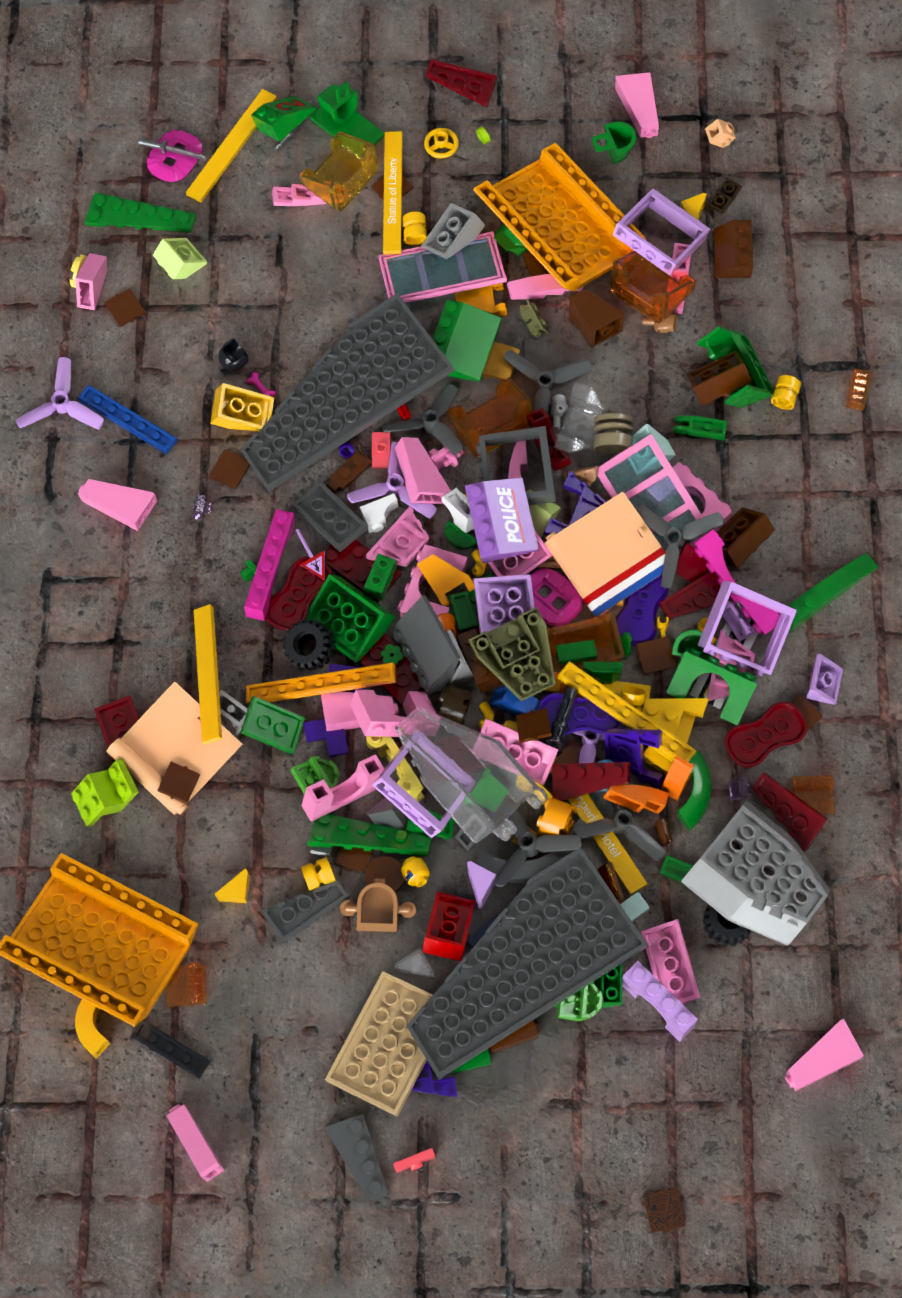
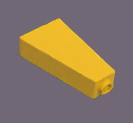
(659, 762)

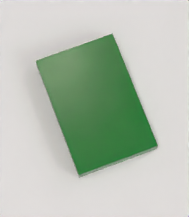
(272, 725)

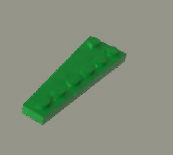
(123, 212)
(349, 833)

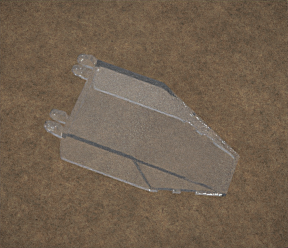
(468, 774)

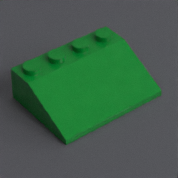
(466, 338)
(350, 616)

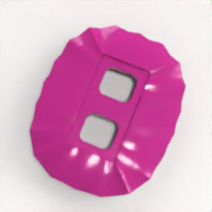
(183, 163)
(561, 588)

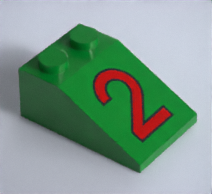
(282, 116)

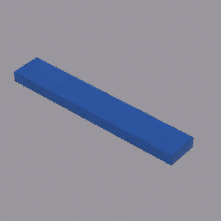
(127, 419)

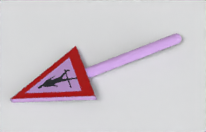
(316, 563)

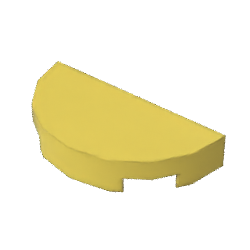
(77, 264)

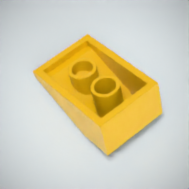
(240, 408)

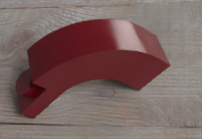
(558, 457)

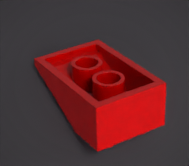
(448, 926)

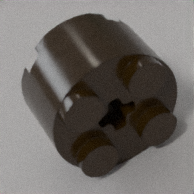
(454, 703)

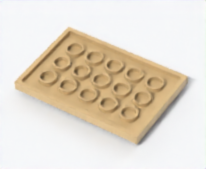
(380, 1054)

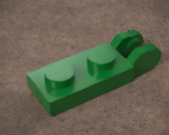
(701, 427)

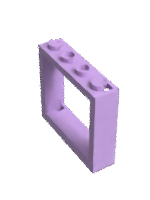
(674, 215)
(776, 642)
(405, 801)

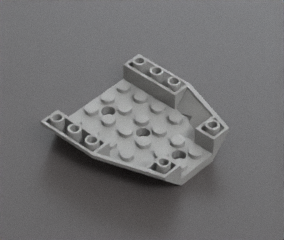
(740, 889)

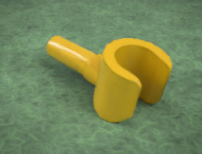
(662, 626)

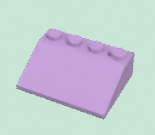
(502, 599)

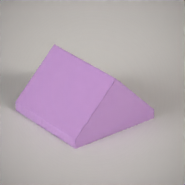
(824, 681)
(481, 881)

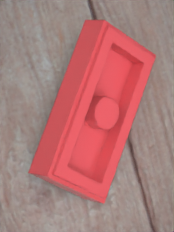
(380, 449)
(414, 1161)

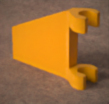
(483, 299)
(443, 577)

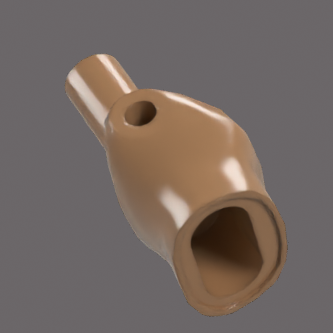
(665, 326)

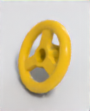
(441, 141)

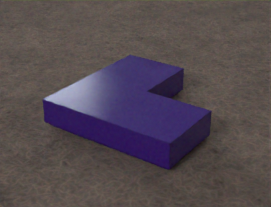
(335, 739)

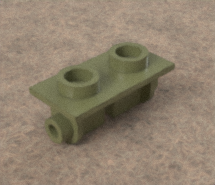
(538, 323)

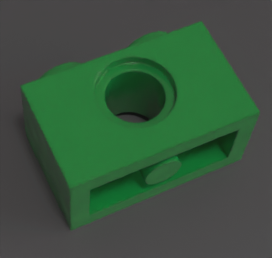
(380, 577)

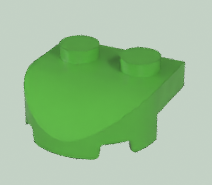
(315, 771)
(581, 1004)

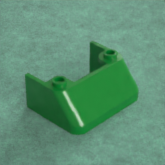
(724, 341)

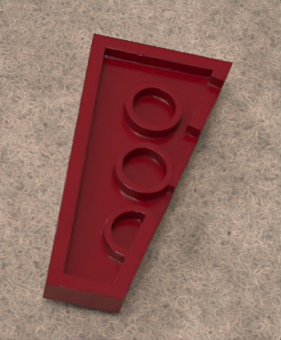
(464, 81)
(693, 597)
(586, 778)
(795, 814)

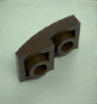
(725, 195)

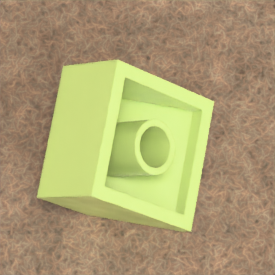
(179, 257)

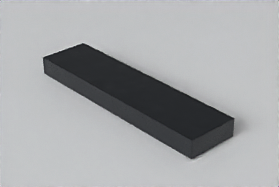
(170, 1049)

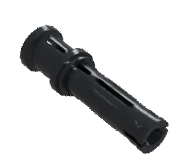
(560, 725)

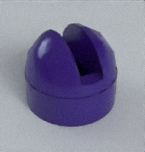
(346, 454)

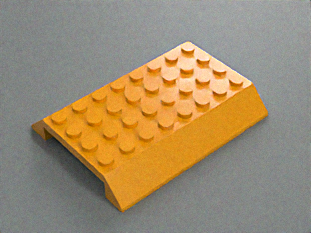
(559, 218)
(100, 940)

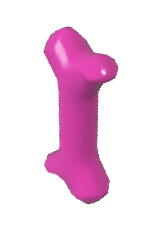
(254, 379)

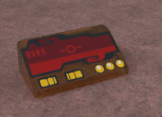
(609, 876)

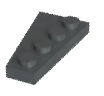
(296, 914)
(358, 1152)

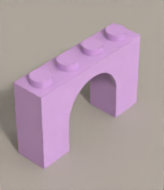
(677, 1017)

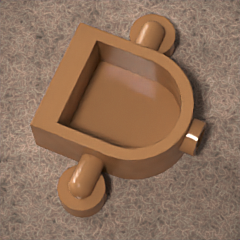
(377, 908)

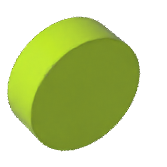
(483, 135)

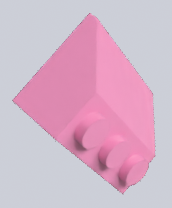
(522, 563)

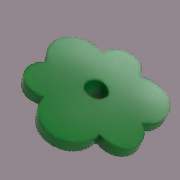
(391, 650)

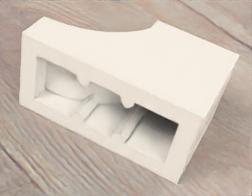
(459, 508)
(376, 512)

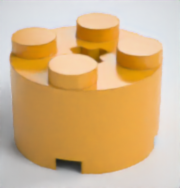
(556, 818)

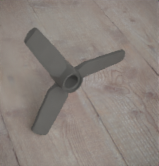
(558, 376)
(432, 422)
(688, 532)
(632, 831)
(544, 843)

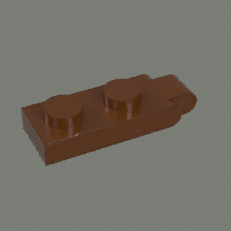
(348, 472)

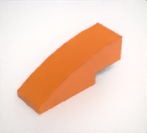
(677, 778)
(637, 797)

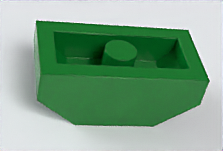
(509, 241)
(607, 671)

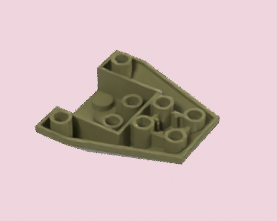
(518, 654)

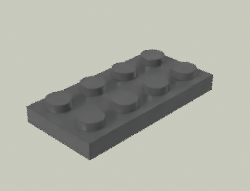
(330, 516)

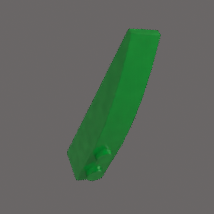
(830, 589)

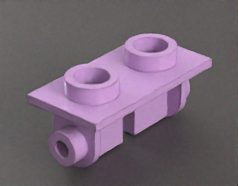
(737, 622)

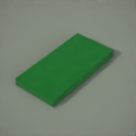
(356, 126)

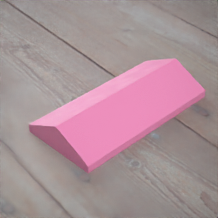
(533, 755)
(671, 960)

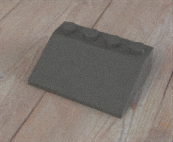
(427, 646)

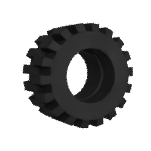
(295, 640)
(722, 934)

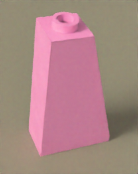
(639, 101)
(420, 473)
(119, 502)
(339, 713)
(827, 1056)
(194, 1142)

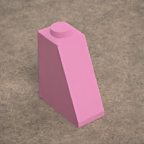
(90, 281)

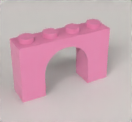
(708, 498)
(412, 589)
(376, 720)
(321, 800)

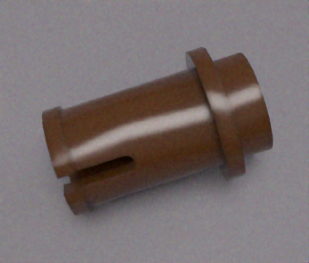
(663, 831)

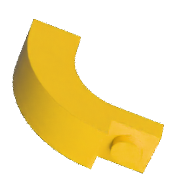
(87, 1030)

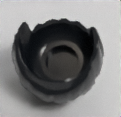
(232, 356)

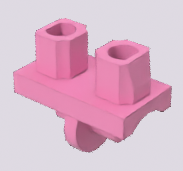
(444, 457)

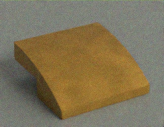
(496, 365)

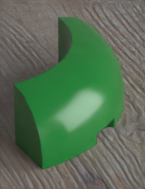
(700, 797)

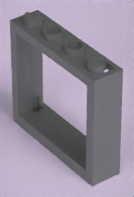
(533, 498)

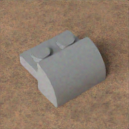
(232, 713)

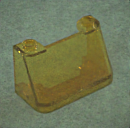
(343, 172)

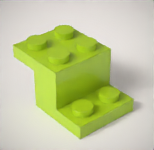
(104, 792)

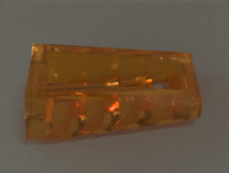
(862, 378)

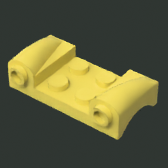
(407, 778)

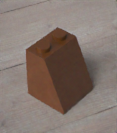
(595, 317)

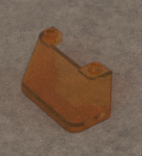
(648, 287)
(495, 416)
(601, 630)

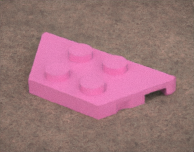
(401, 540)
(718, 686)

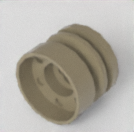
(613, 433)

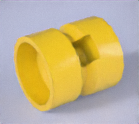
(415, 228)
(786, 391)
(634, 695)
(318, 873)

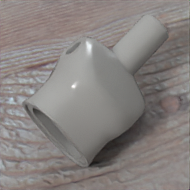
(558, 409)

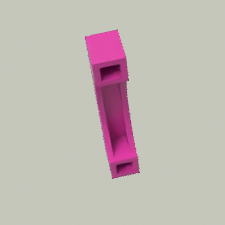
(711, 549)
(263, 581)

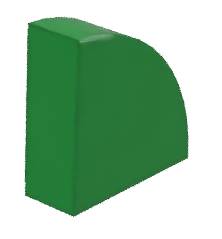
(626, 644)

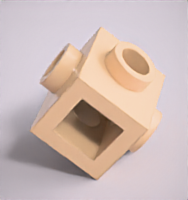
(720, 133)

